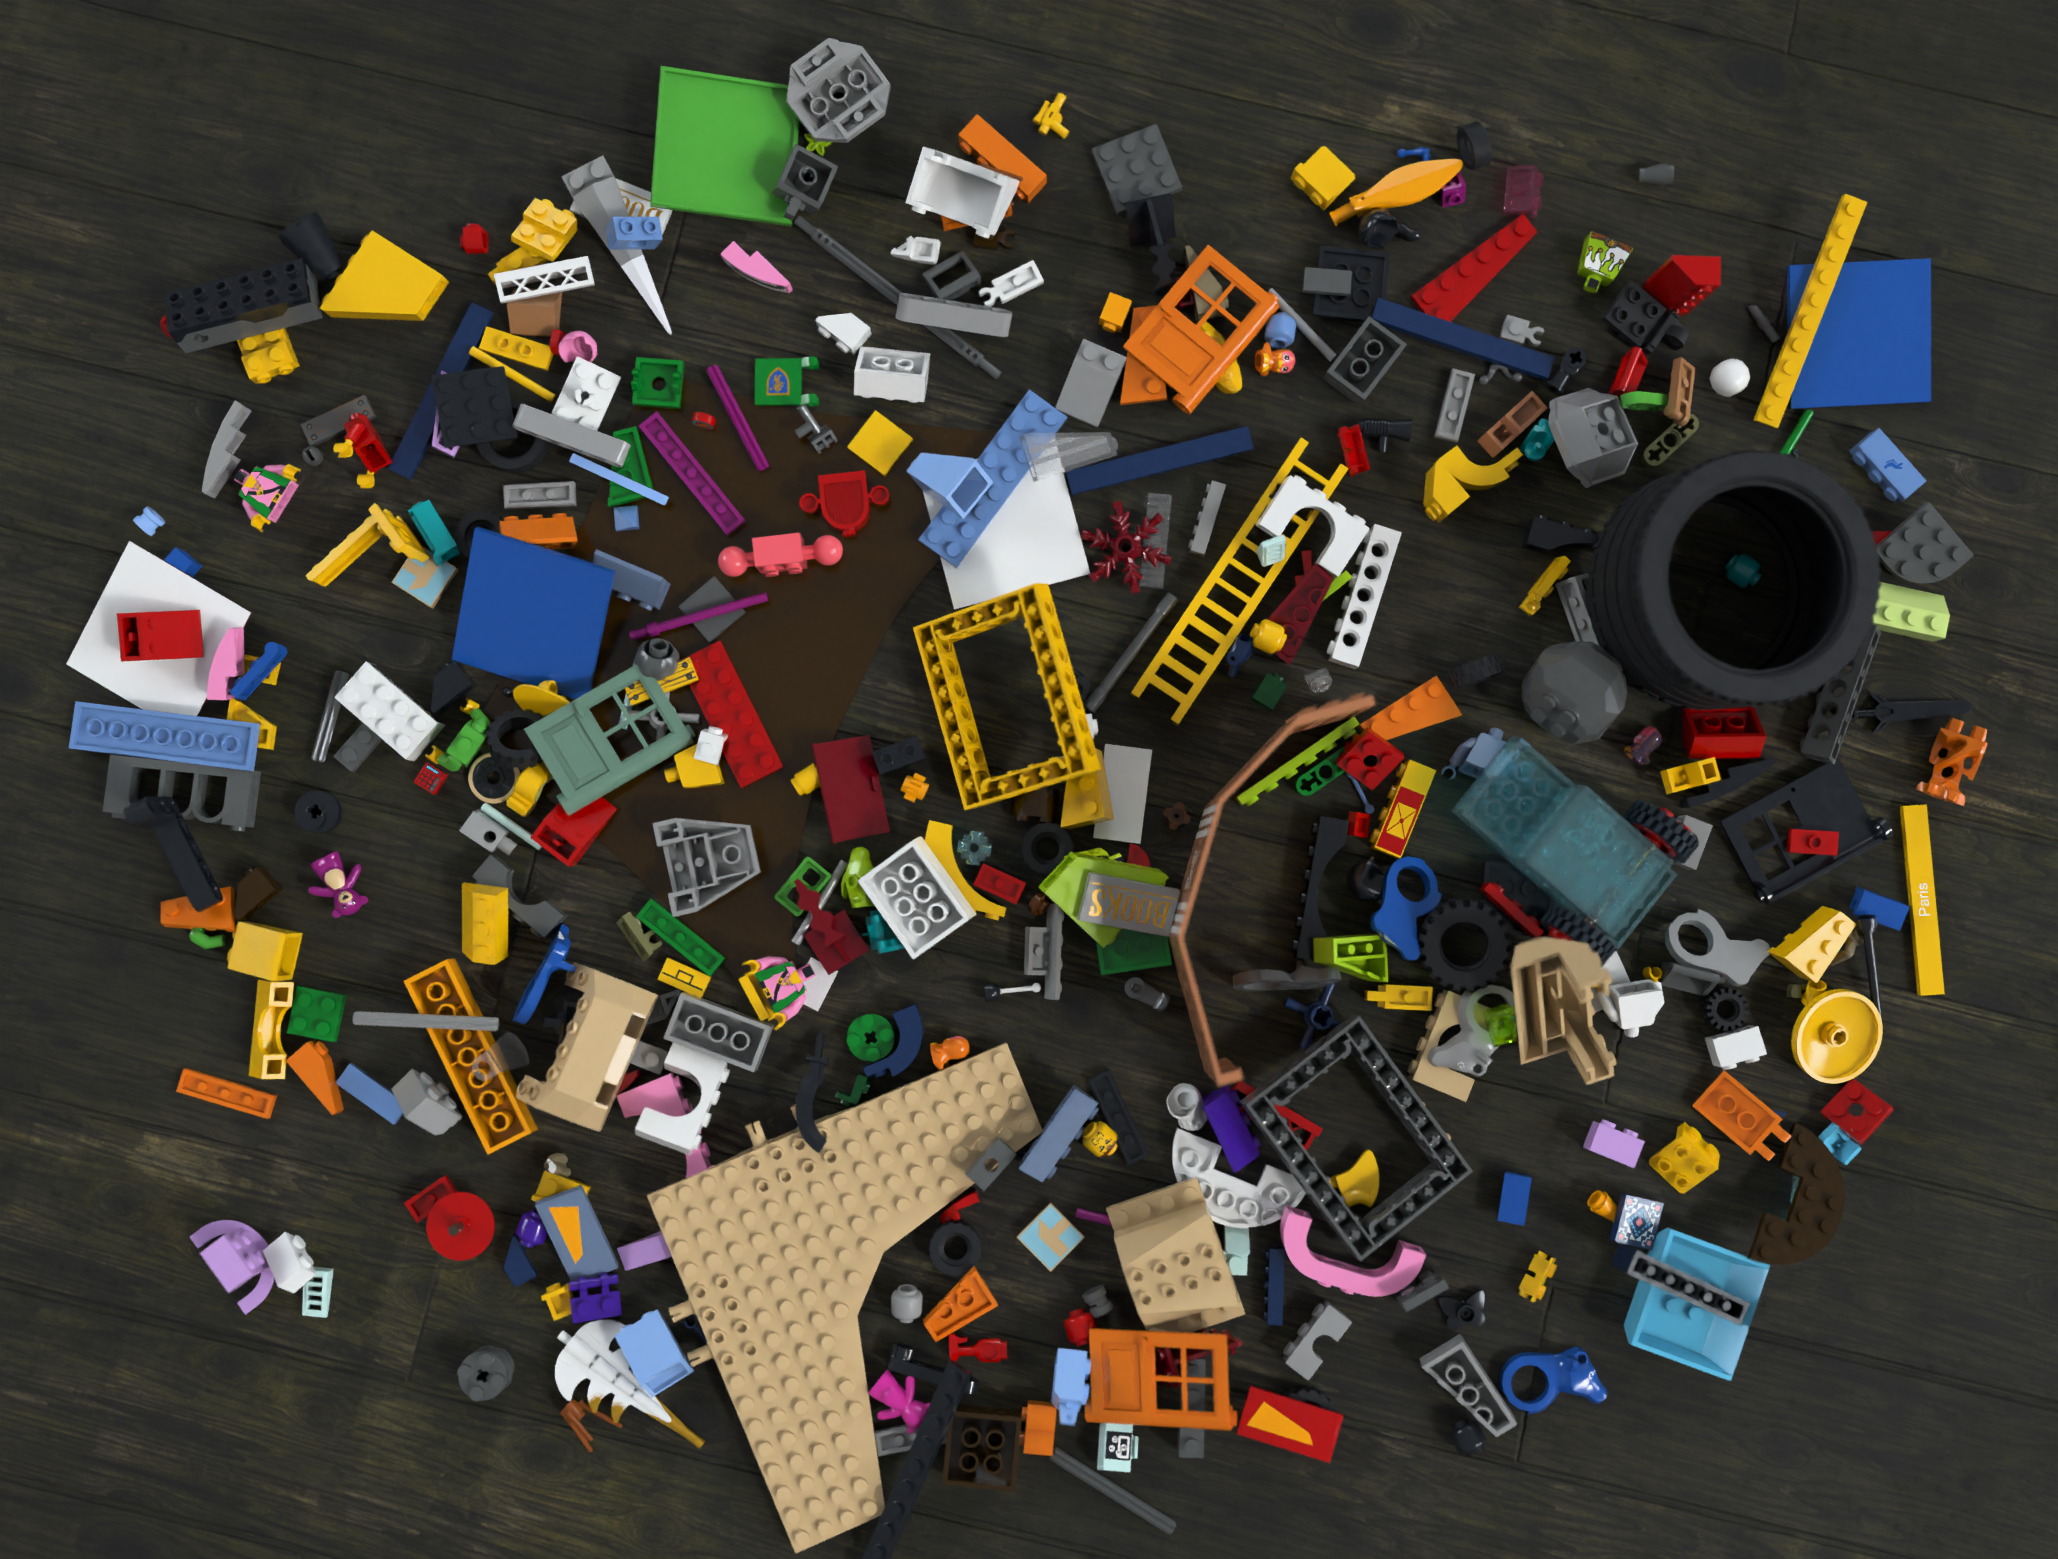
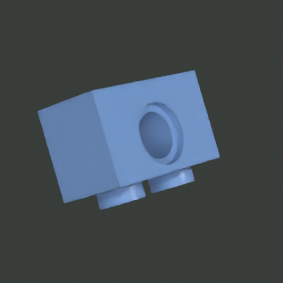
(633, 233)

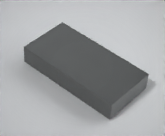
(1327, 281)

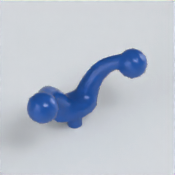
(1422, 152)

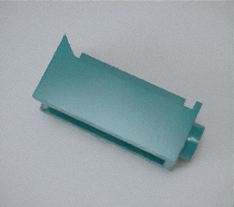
(433, 532)

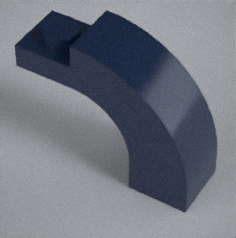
(911, 1037)

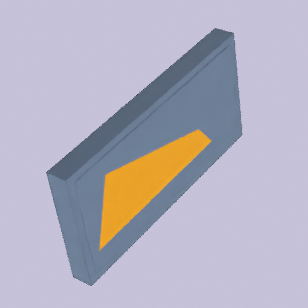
(576, 1233)

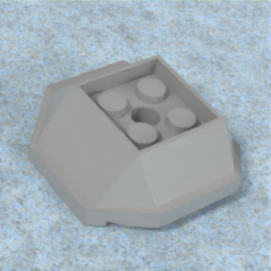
(831, 70)
(1592, 435)

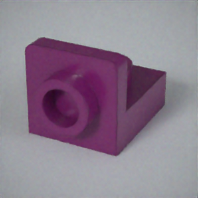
(1453, 191)

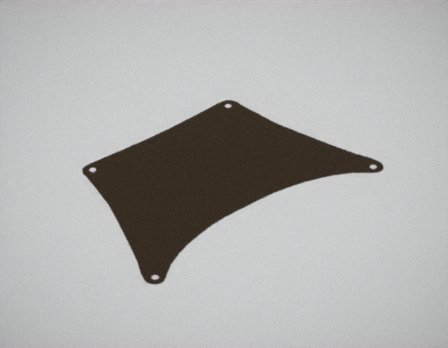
(793, 653)

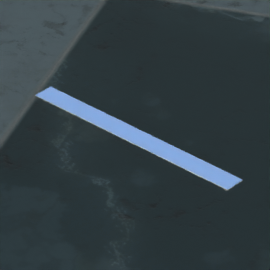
(619, 479)

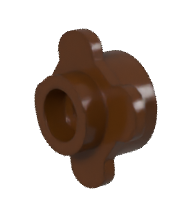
(1177, 809)
(1039, 904)

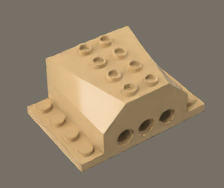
(1174, 1259)

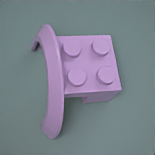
(236, 1258)

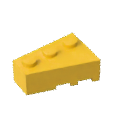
(1087, 799)
(1814, 944)

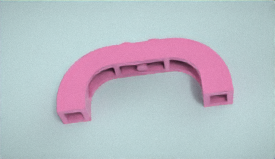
(1377, 1282)

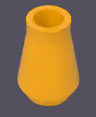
(1602, 1205)

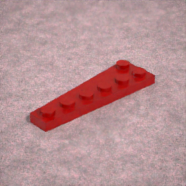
(1460, 283)

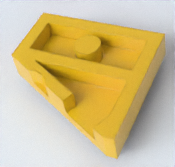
(240, 712)

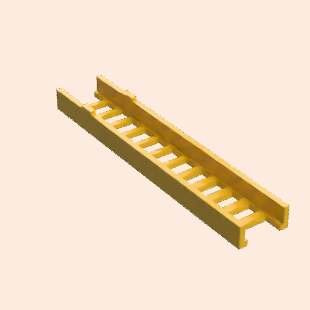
(1214, 577)

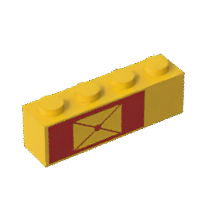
(1402, 809)

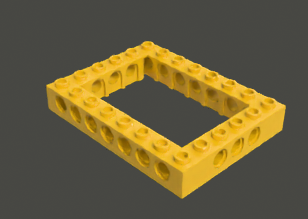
(955, 712)

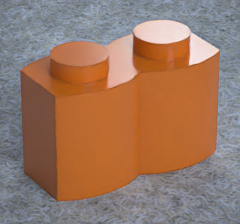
(1039, 1428)

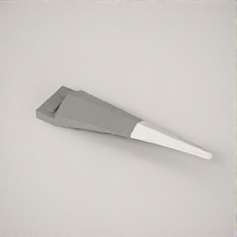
(600, 199)

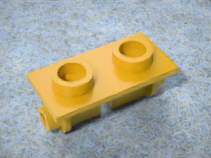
(1535, 1285)

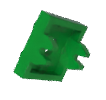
(646, 371)

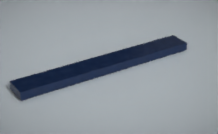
(1462, 339)
(455, 360)
(1159, 460)

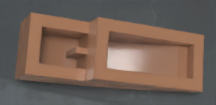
(1512, 424)

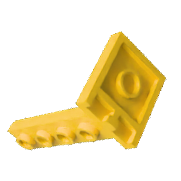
(362, 538)

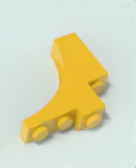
(940, 842)

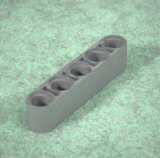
(953, 315)
(571, 435)

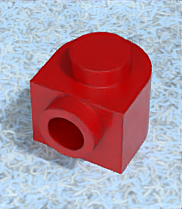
(474, 239)

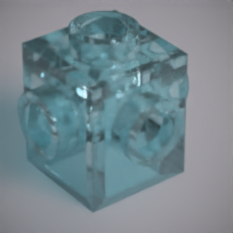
(983, 852)

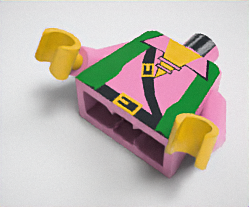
(266, 492)
(781, 985)

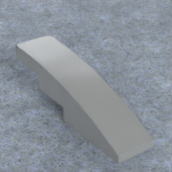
(221, 457)

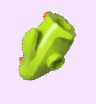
(857, 867)

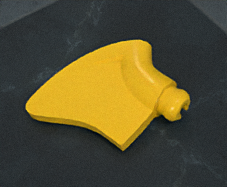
(1360, 1181)

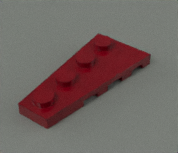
(1300, 608)

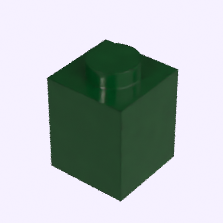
(1269, 691)

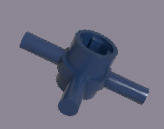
(1308, 1012)

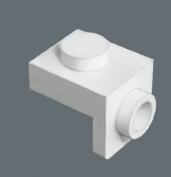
(710, 745)

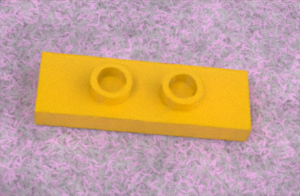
(516, 348)

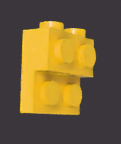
(545, 229)
(268, 355)

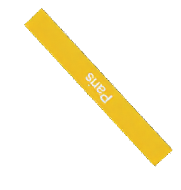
(1922, 900)

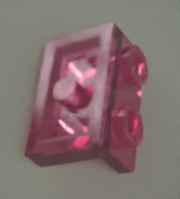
(1523, 190)

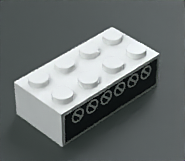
(389, 711)

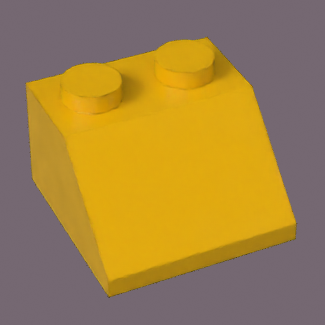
(1442, 493)

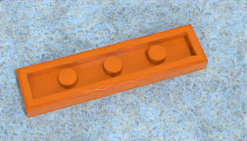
(226, 1093)

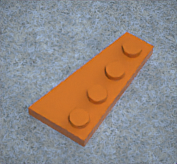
(1139, 382)
(1416, 710)

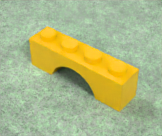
(267, 1053)

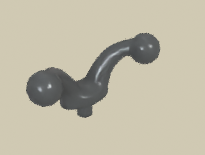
(1517, 377)

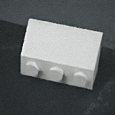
(891, 374)

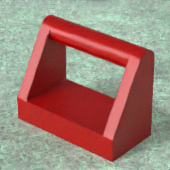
(1629, 372)

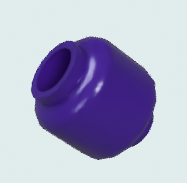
(531, 1229)

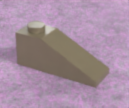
(1208, 285)

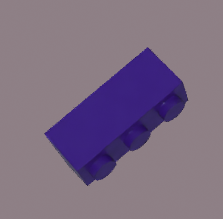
(1231, 1127)

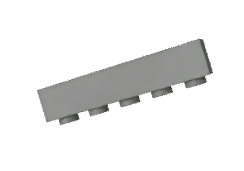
(1206, 518)

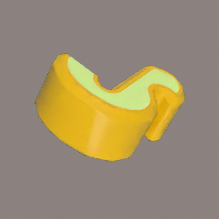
(528, 789)

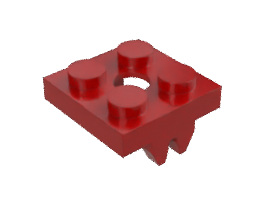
(1369, 744)
(1861, 1126)

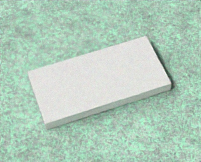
(1127, 781)

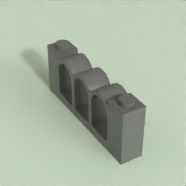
(240, 794)

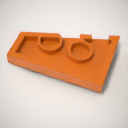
(181, 914)
(961, 1305)

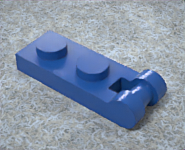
(259, 670)

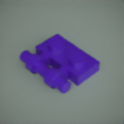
(596, 1305)

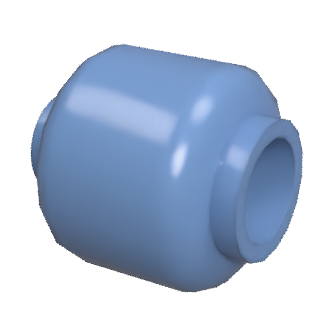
(1280, 330)

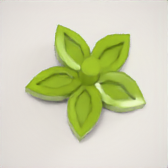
(819, 146)

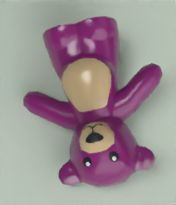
(339, 886)

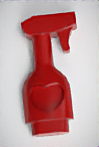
(984, 1350)

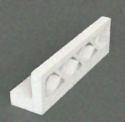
(543, 273)

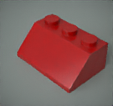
(1722, 733)

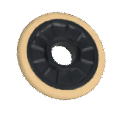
(483, 788)

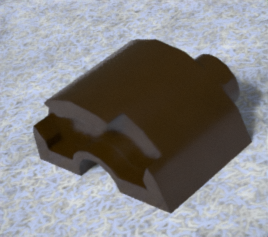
(1037, 803)

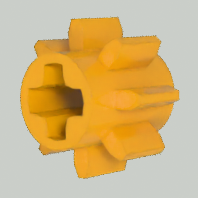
(914, 787)

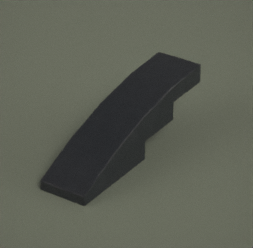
(1731, 780)

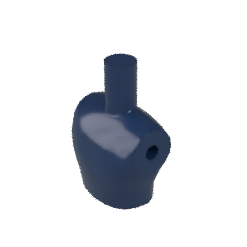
(1239, 653)

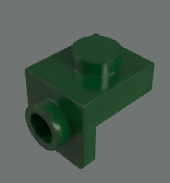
(860, 1088)

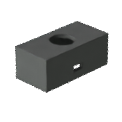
(996, 1149)

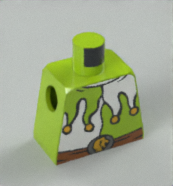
(1601, 260)

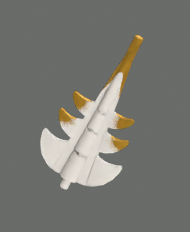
(589, 1357)

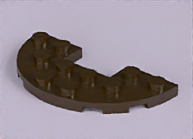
(1814, 1208)

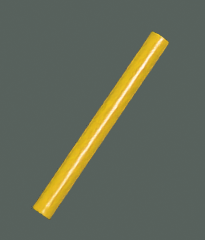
(512, 374)

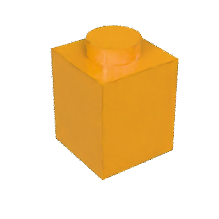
(1115, 313)

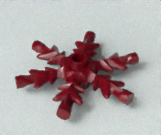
(1125, 538)

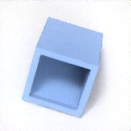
(950, 480)
(653, 1353)

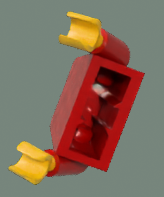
(368, 446)

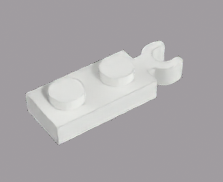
(1013, 284)

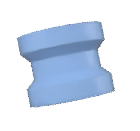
(149, 520)

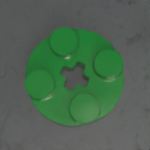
(857, 1040)

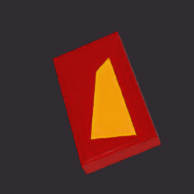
(1289, 1423)

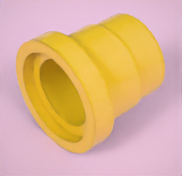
(1812, 991)

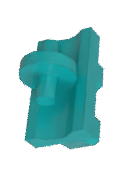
(1537, 441)

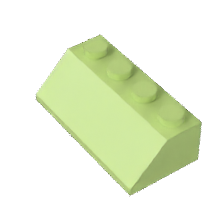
(1911, 613)

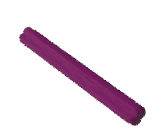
(737, 418)

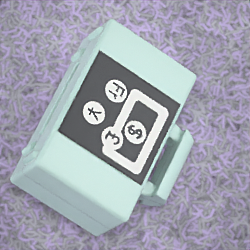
(1116, 1447)

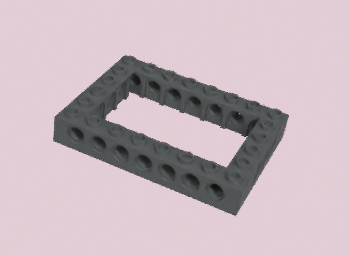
(1408, 1201)

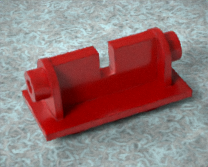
(1353, 449)

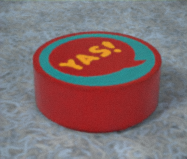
(703, 420)

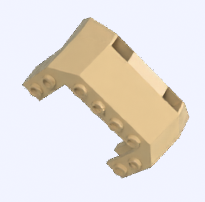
(1555, 1005)
(594, 1050)

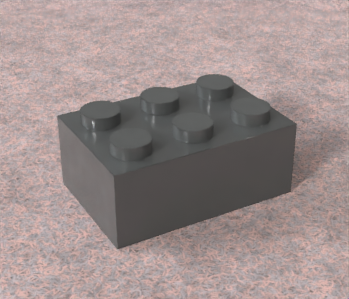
(1364, 361)

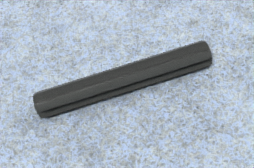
(329, 717)

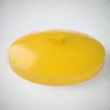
(1837, 1036)

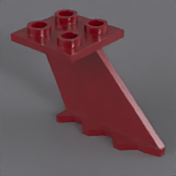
(831, 937)
(1167, 1360)

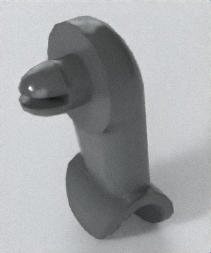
(1145, 993)

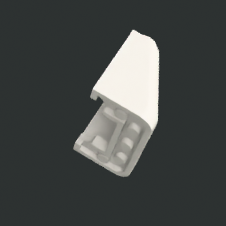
(961, 191)

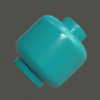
(1743, 570)

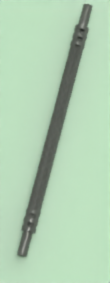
(892, 293)

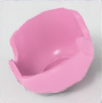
(577, 344)

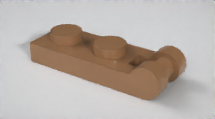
(1680, 392)

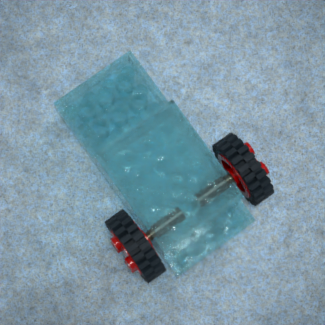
(1575, 846)

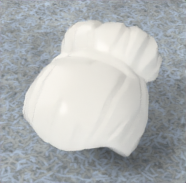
(1187, 1106)

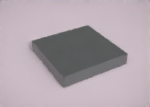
(706, 597)

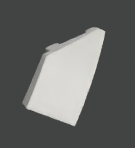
(919, 250)

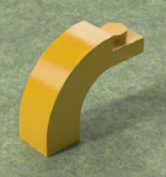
(1475, 476)

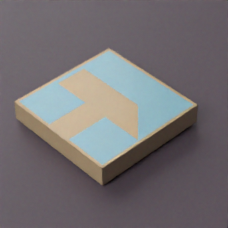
(425, 579)
(1050, 1236)

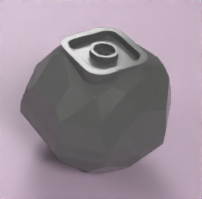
(1575, 691)

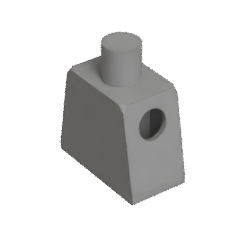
(478, 828)

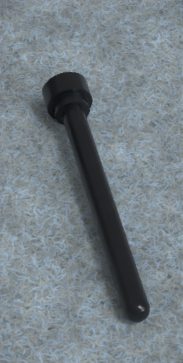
(1867, 925)

